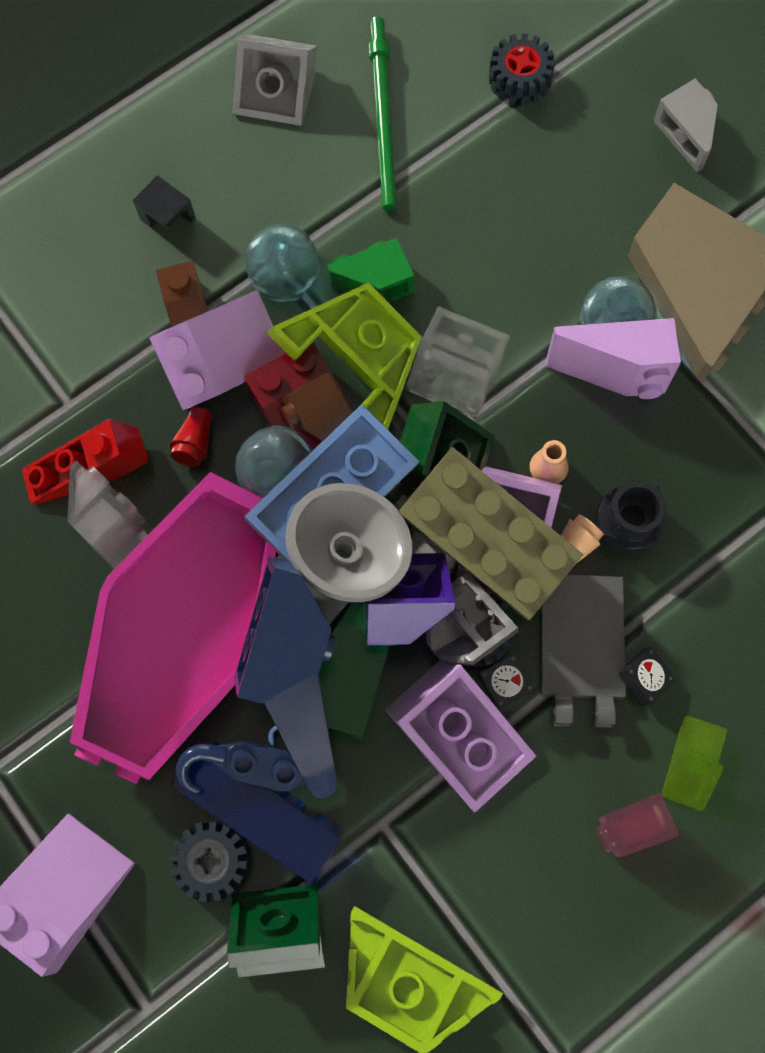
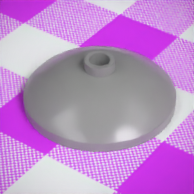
(359, 525)

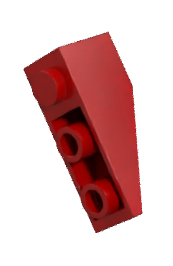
(109, 447)

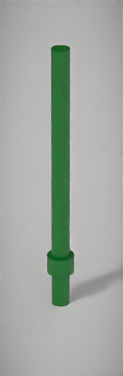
(379, 54)

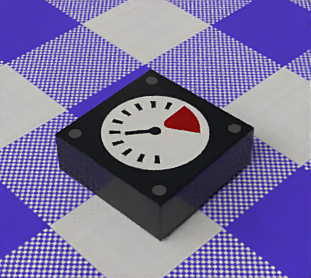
(647, 676)
(506, 682)

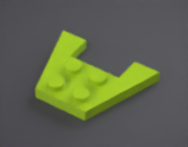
(365, 337)

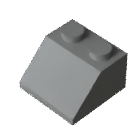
(273, 79)

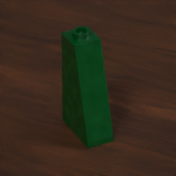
(351, 676)

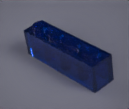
(266, 819)

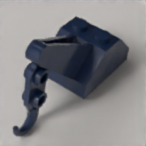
(280, 669)

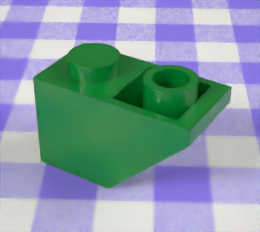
(380, 265)

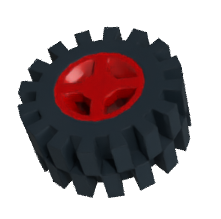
(519, 55)

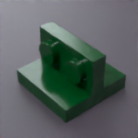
(275, 931)

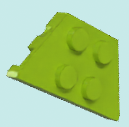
(409, 986)

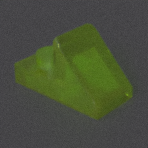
(695, 763)

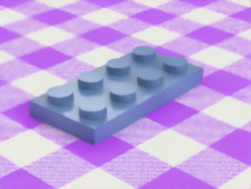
(354, 453)

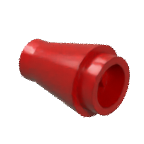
(192, 439)

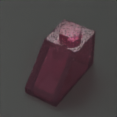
(636, 826)

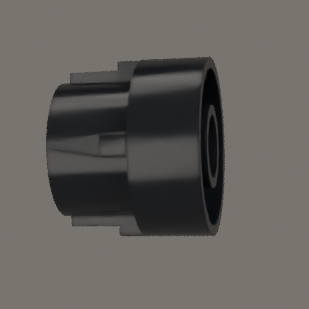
(644, 502)

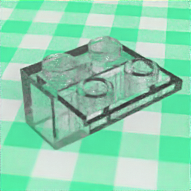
(457, 362)
(102, 515)

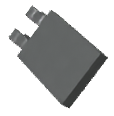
(583, 647)

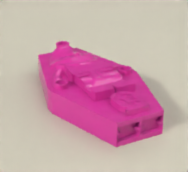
(170, 631)

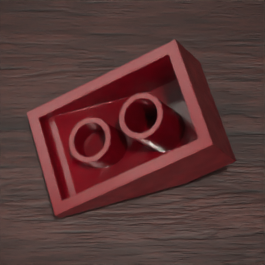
(282, 377)

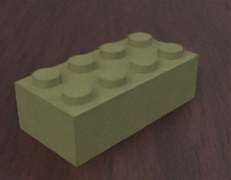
(490, 534)

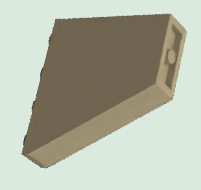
(702, 274)

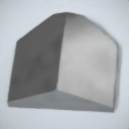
(472, 627)

